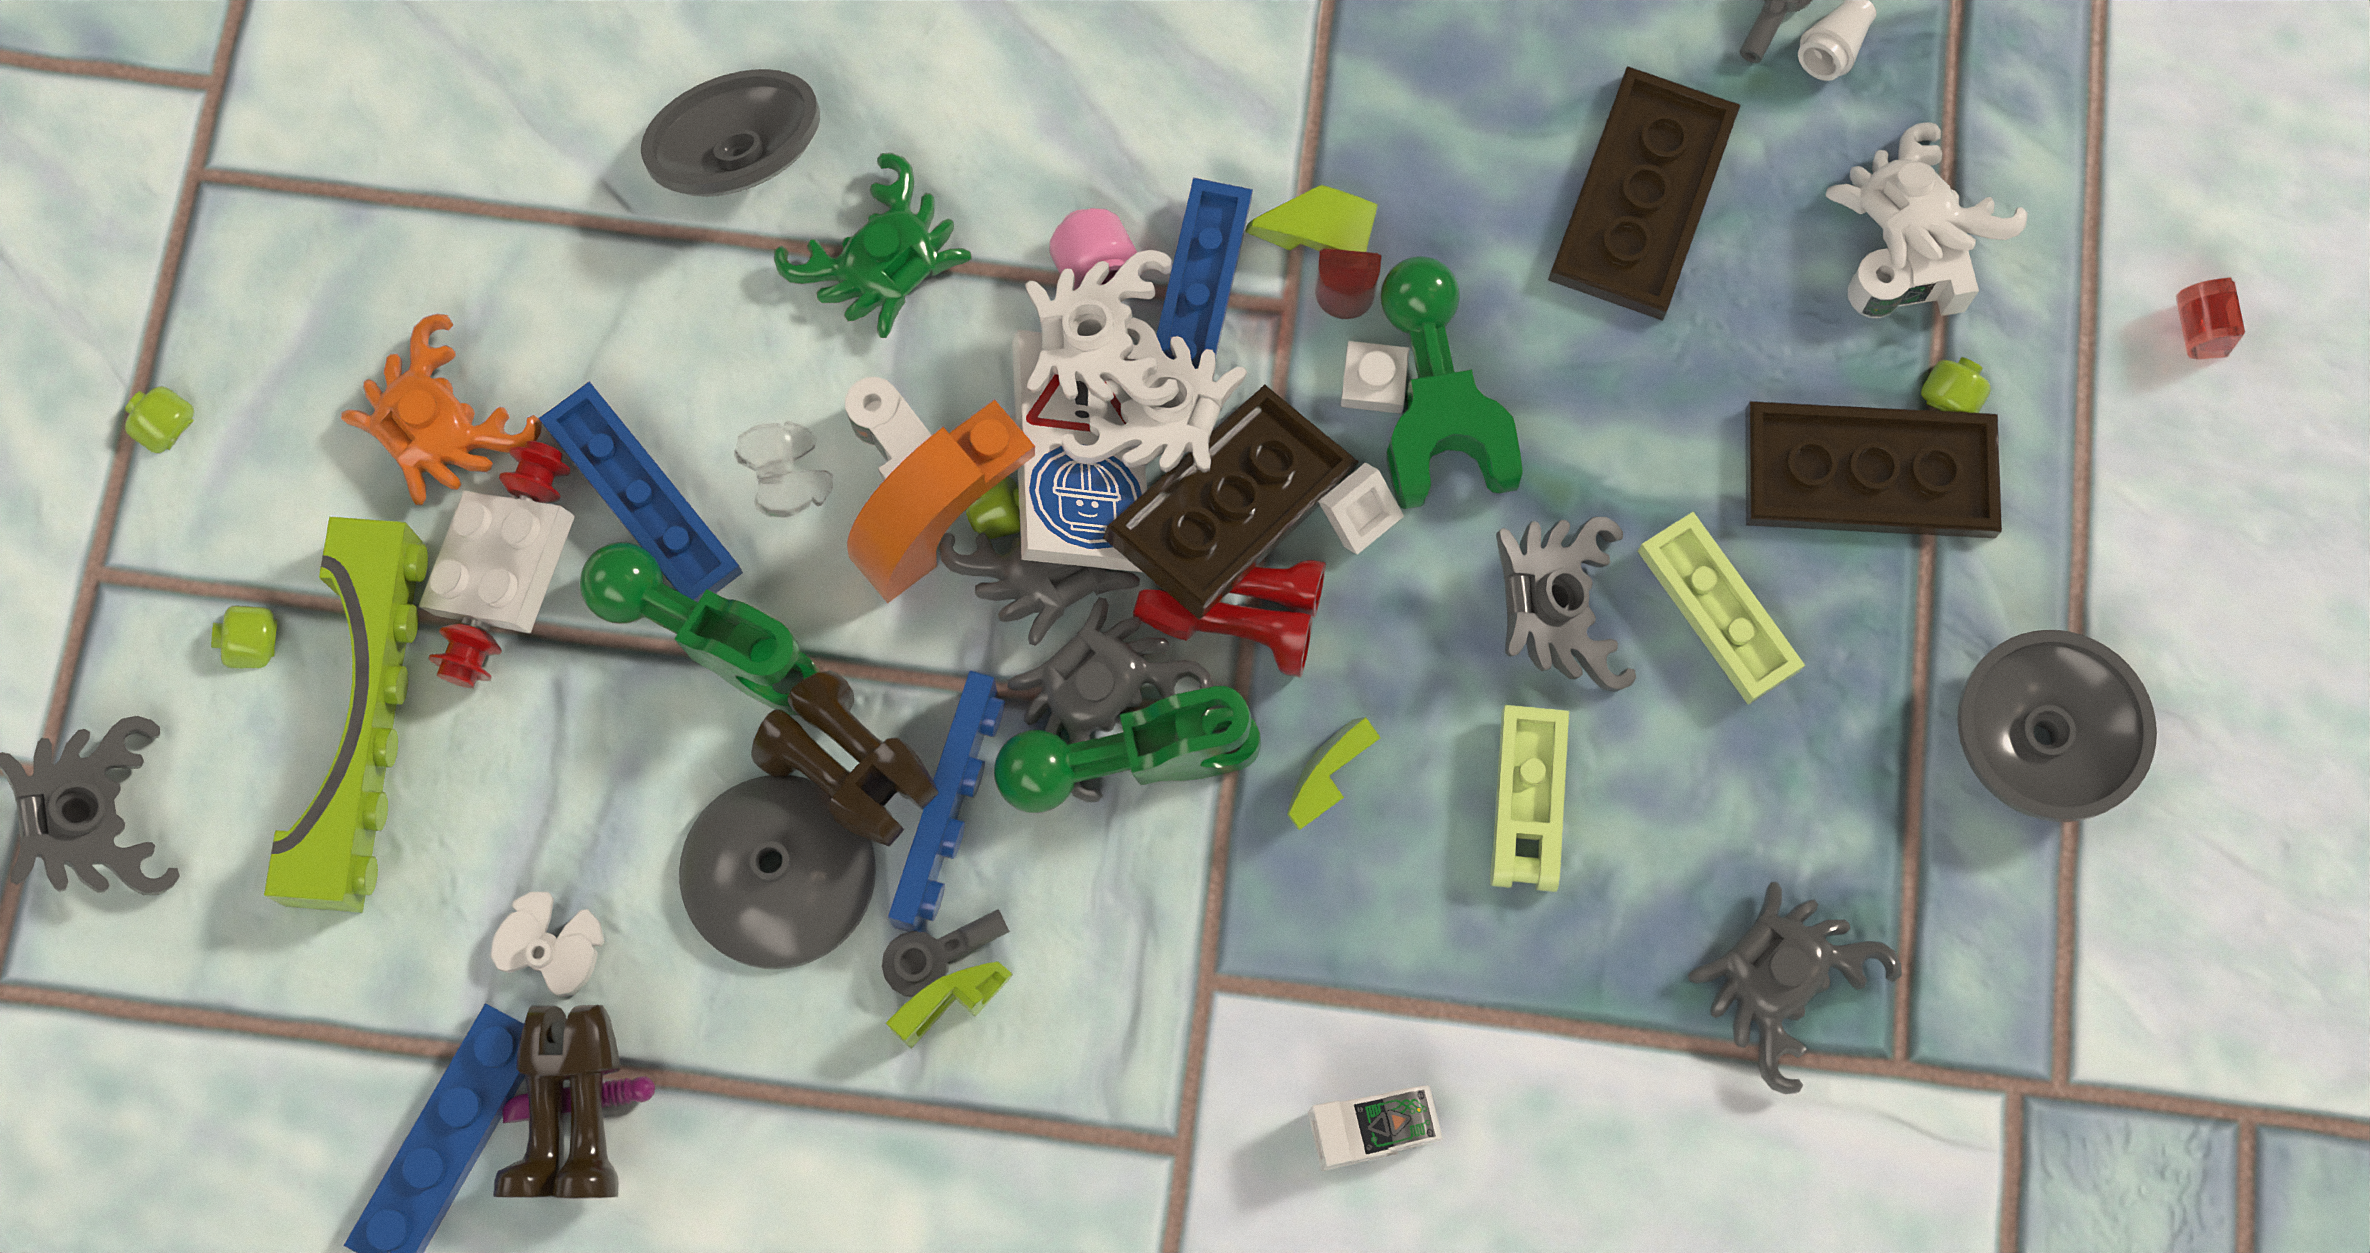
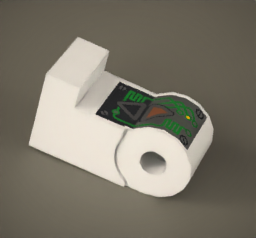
(1882, 288)
(884, 421)
(1373, 1126)

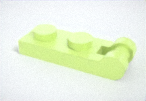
(1530, 796)

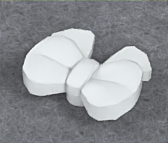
(563, 960)

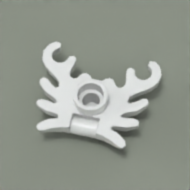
(1917, 204)
(1088, 332)
(1165, 429)

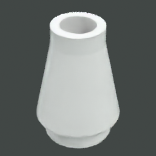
(1835, 41)

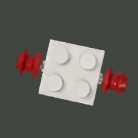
(497, 562)

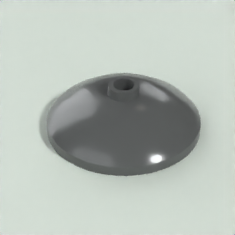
(731, 132)
(2088, 704)
(784, 914)

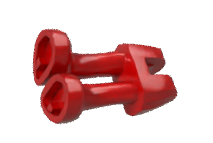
(1282, 631)

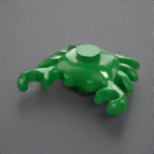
(883, 256)

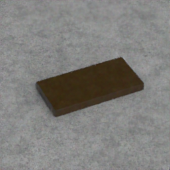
(1644, 193)
(1872, 469)
(1213, 527)

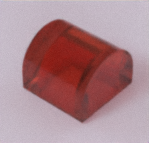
(1346, 282)
(2210, 318)

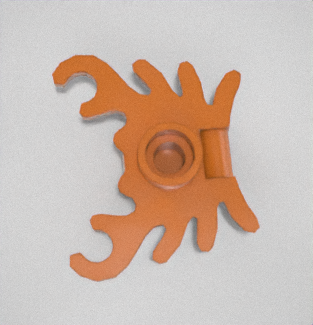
(426, 423)

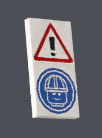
(1062, 500)

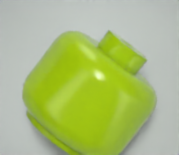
(1956, 387)
(158, 418)
(997, 510)
(245, 637)

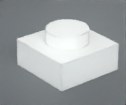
(1375, 377)
(1361, 508)

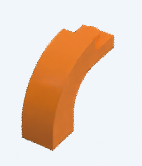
(922, 497)

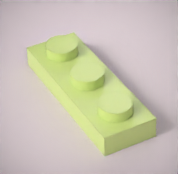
(1721, 608)

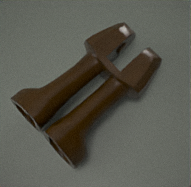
(857, 795)
(548, 1053)

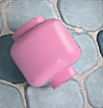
(1089, 238)

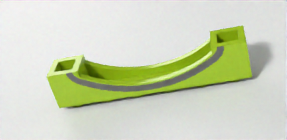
(329, 849)

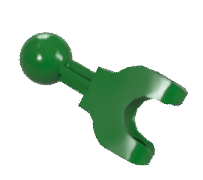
(1441, 404)
(721, 634)
(1157, 744)

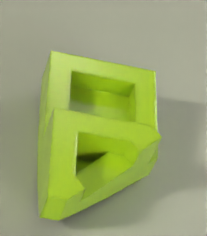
(1318, 220)
(1315, 789)
(970, 987)

